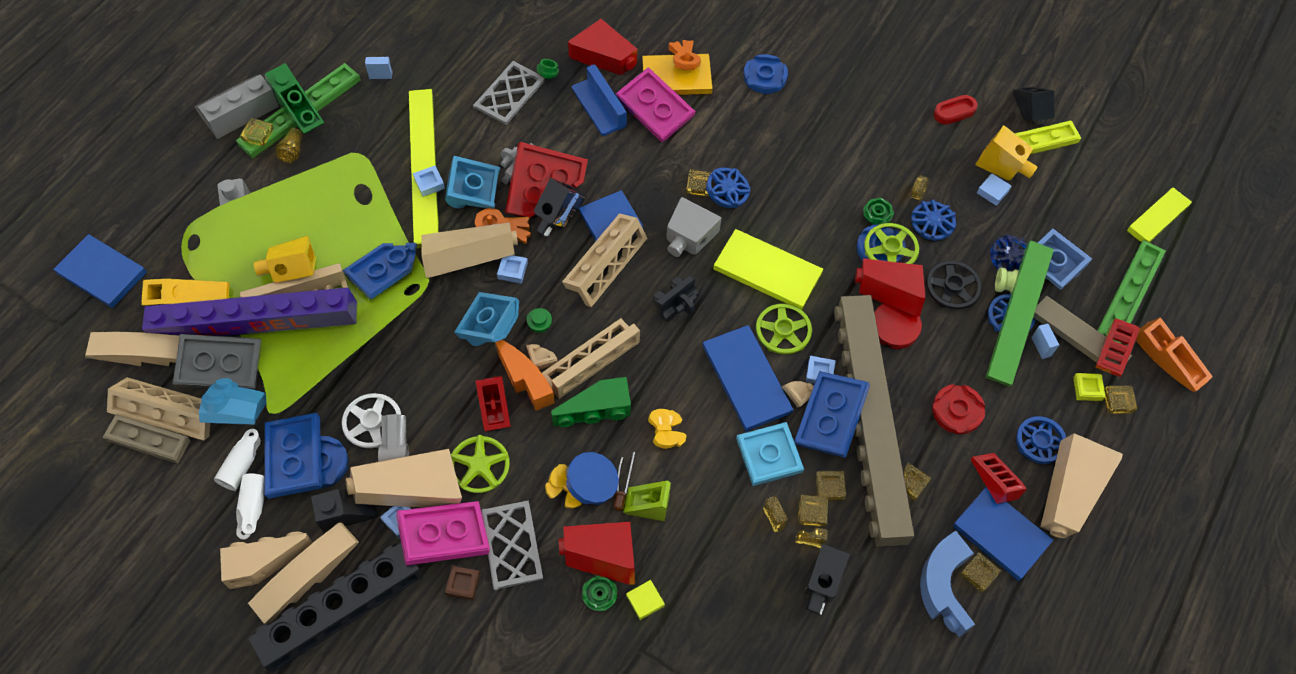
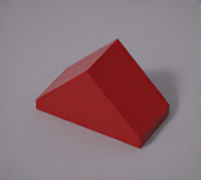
(493, 403)

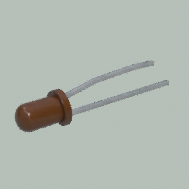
(620, 495)

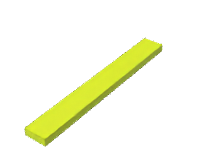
(422, 157)

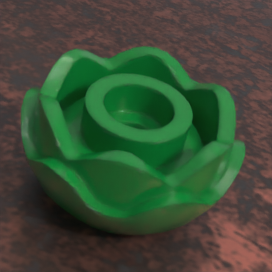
(878, 205)
(602, 585)

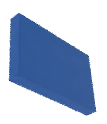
(100, 271)
(832, 414)
(292, 455)
(1003, 534)

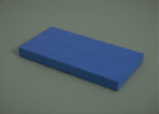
(747, 378)

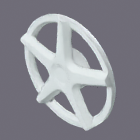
(370, 420)

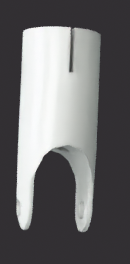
(238, 461)
(249, 503)

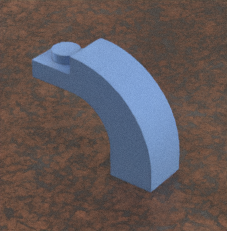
(936, 585)

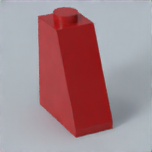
(604, 48)
(893, 284)
(600, 550)

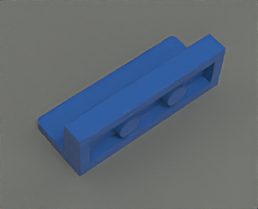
(600, 102)

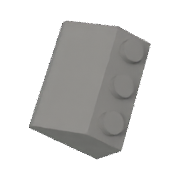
(237, 105)

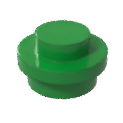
(547, 68)
(539, 320)

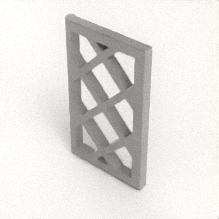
(492, 111)
(532, 553)

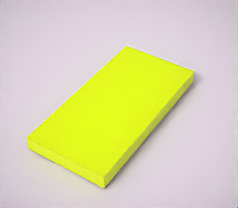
(768, 269)

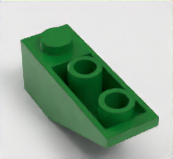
(293, 99)
(599, 402)

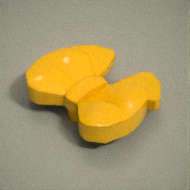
(663, 421)
(557, 482)

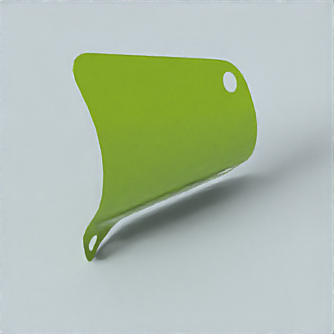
(340, 231)

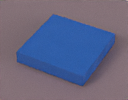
(602, 212)

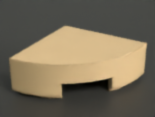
(540, 356)
(798, 391)

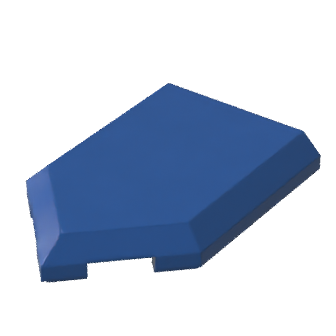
(381, 268)

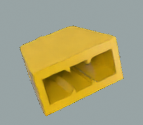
(1007, 156)
(288, 261)

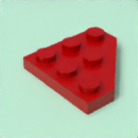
(532, 172)

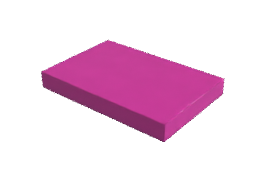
(655, 104)
(442, 533)

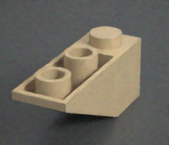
(253, 562)

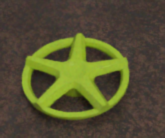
(891, 244)
(783, 329)
(480, 464)

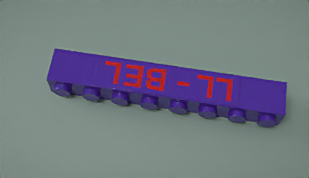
(253, 314)

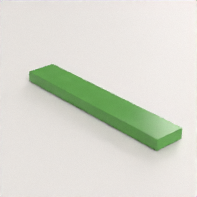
(319, 94)
(1133, 285)
(1019, 313)

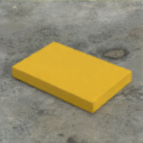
(681, 81)

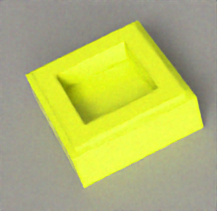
(1089, 387)
(645, 600)

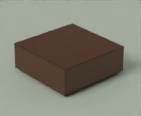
(462, 582)

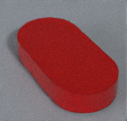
(955, 109)

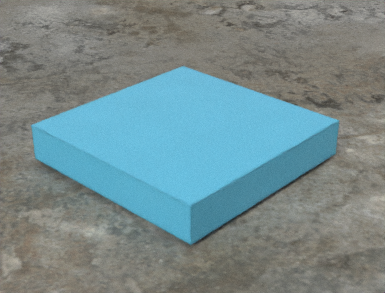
(769, 454)

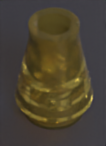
(289, 146)

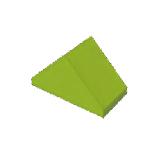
(648, 500)

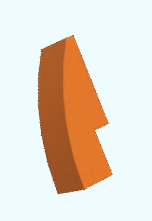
(1173, 354)
(525, 375)

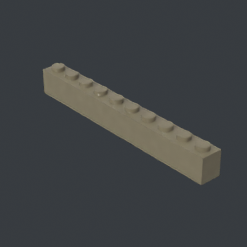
(875, 428)

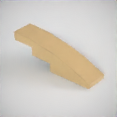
(133, 347)
(302, 572)

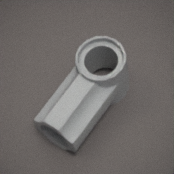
(393, 438)

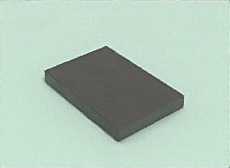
(210, 358)

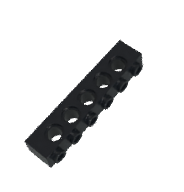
(328, 622)

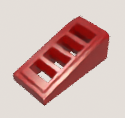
(1124, 333)
(1004, 489)

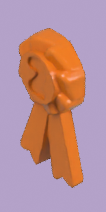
(683, 57)
(493, 216)

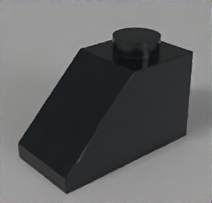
(1035, 103)
(340, 507)

